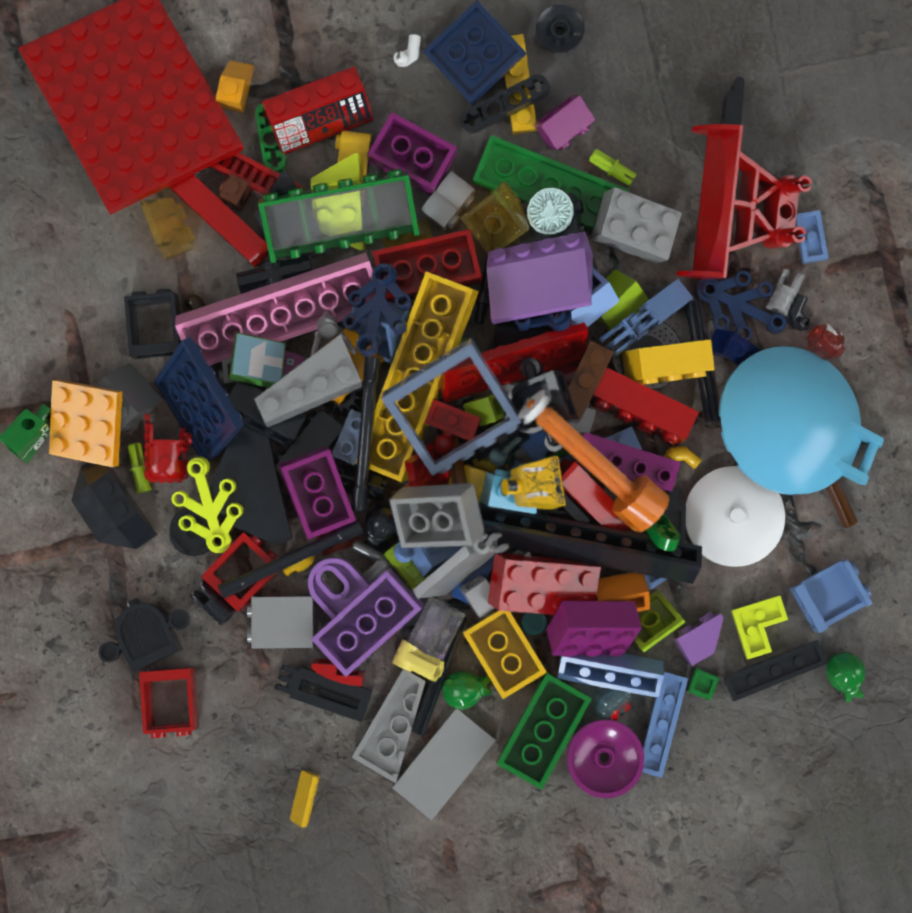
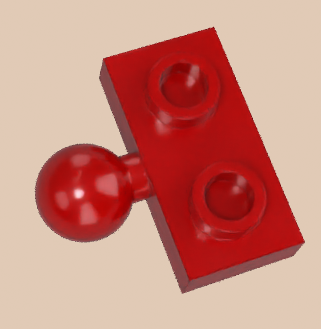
(452, 422)

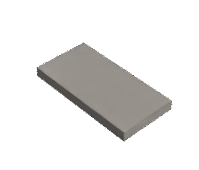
(444, 764)

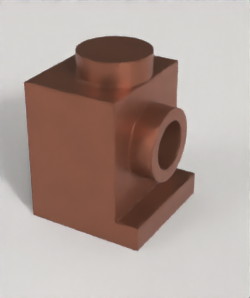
(235, 192)

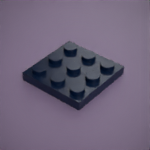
(474, 52)

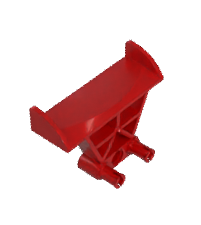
(718, 203)

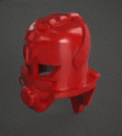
(162, 456)

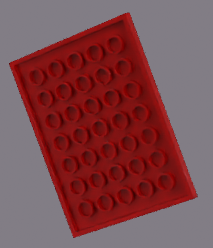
(130, 100)

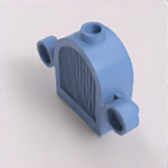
(425, 558)

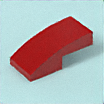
(329, 670)

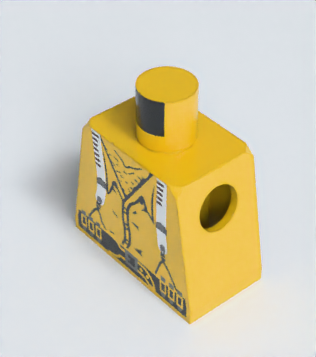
(536, 485)

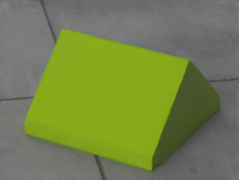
(630, 297)
(656, 622)

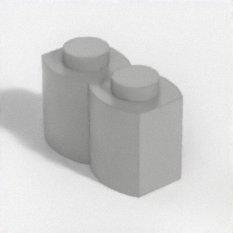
(448, 202)

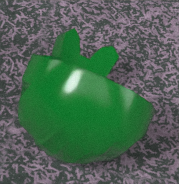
(846, 674)
(464, 689)

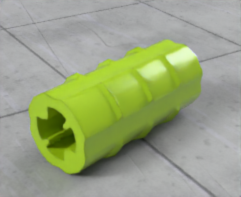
(407, 570)

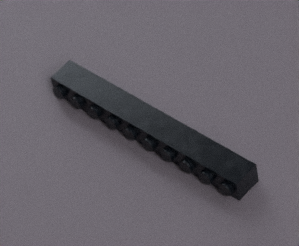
(591, 544)

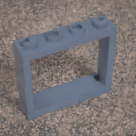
(429, 372)

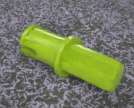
(612, 167)
(137, 460)

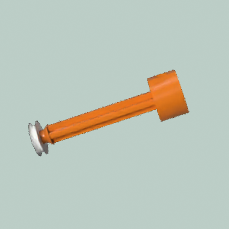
(637, 501)

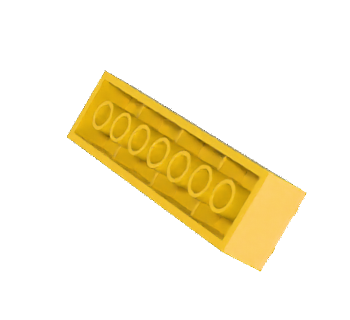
(432, 330)

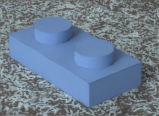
(814, 246)

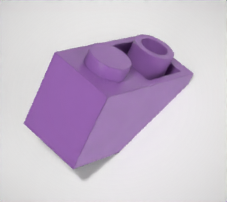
(700, 640)

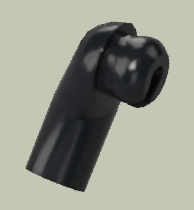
(797, 315)

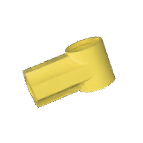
(414, 660)

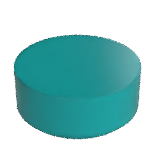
(534, 623)

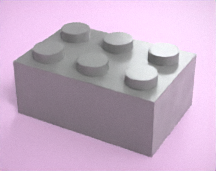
(636, 225)
(437, 515)

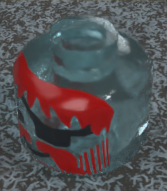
(612, 703)

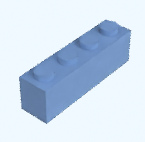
(620, 673)

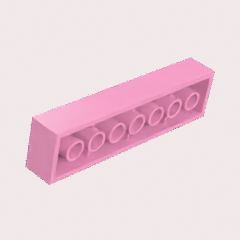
(276, 309)

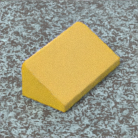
(304, 798)

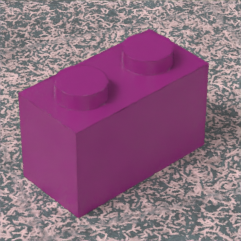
(564, 123)

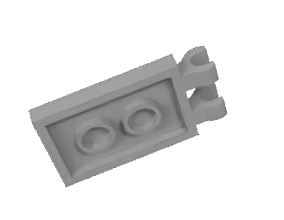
(460, 566)

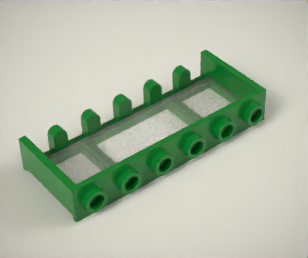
(338, 214)

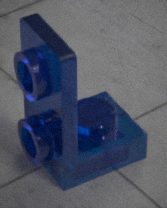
(732, 346)

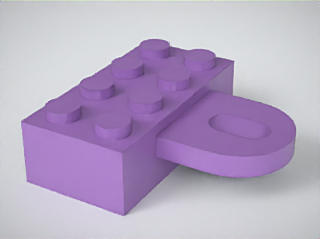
(361, 614)

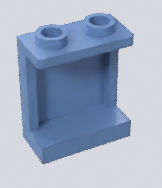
(831, 595)

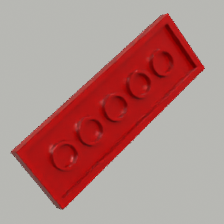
(551, 348)

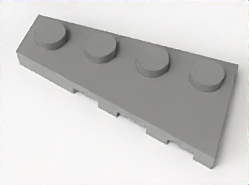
(389, 733)

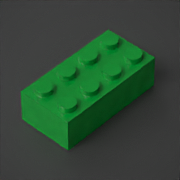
(543, 730)

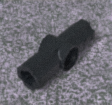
(272, 273)

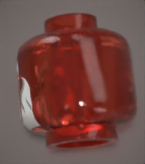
(826, 341)

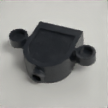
(554, 385)
(145, 635)

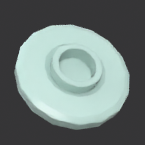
(550, 211)

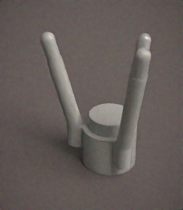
(328, 329)

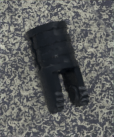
(216, 606)

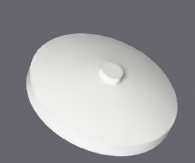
(733, 518)

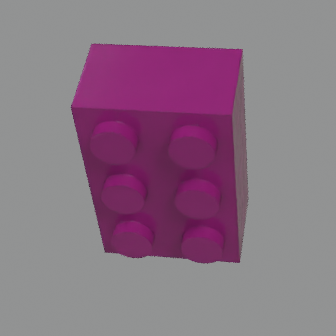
(414, 151)
(317, 492)
(593, 628)

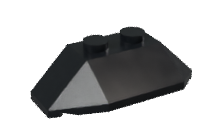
(110, 508)

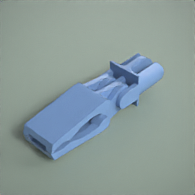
(653, 311)

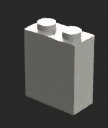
(281, 622)

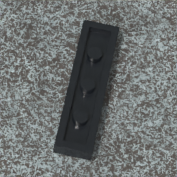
(775, 670)

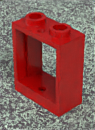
(213, 579)
(146, 680)

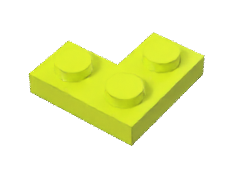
(751, 622)

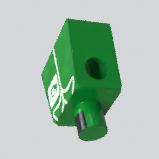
(22, 439)

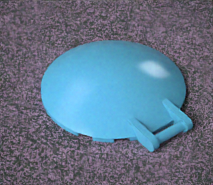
(794, 422)

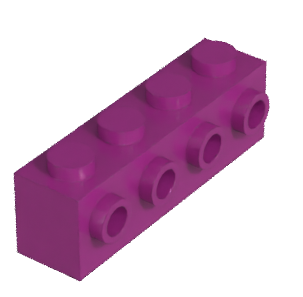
(635, 462)

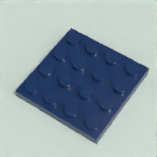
(198, 400)

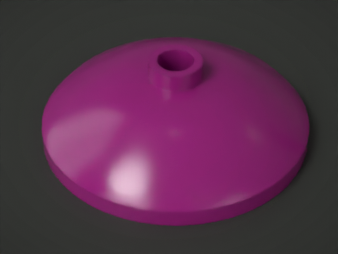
(607, 777)

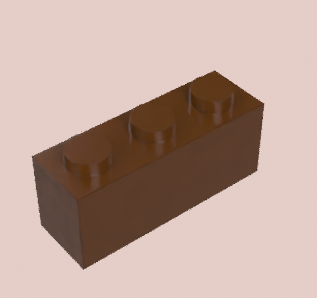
(588, 376)

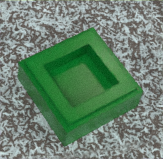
(702, 684)

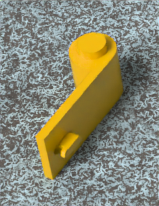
(354, 142)

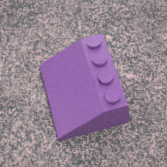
(540, 277)

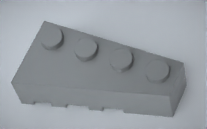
(312, 383)

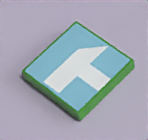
(257, 360)

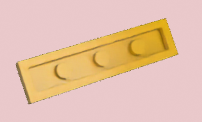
(523, 120)

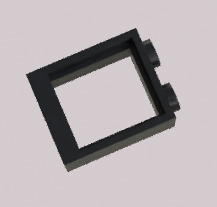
(153, 350)

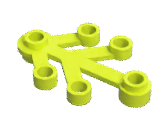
(209, 509)

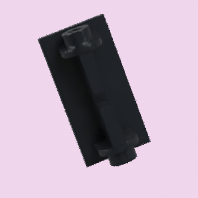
(376, 482)

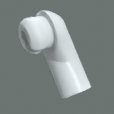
(409, 55)

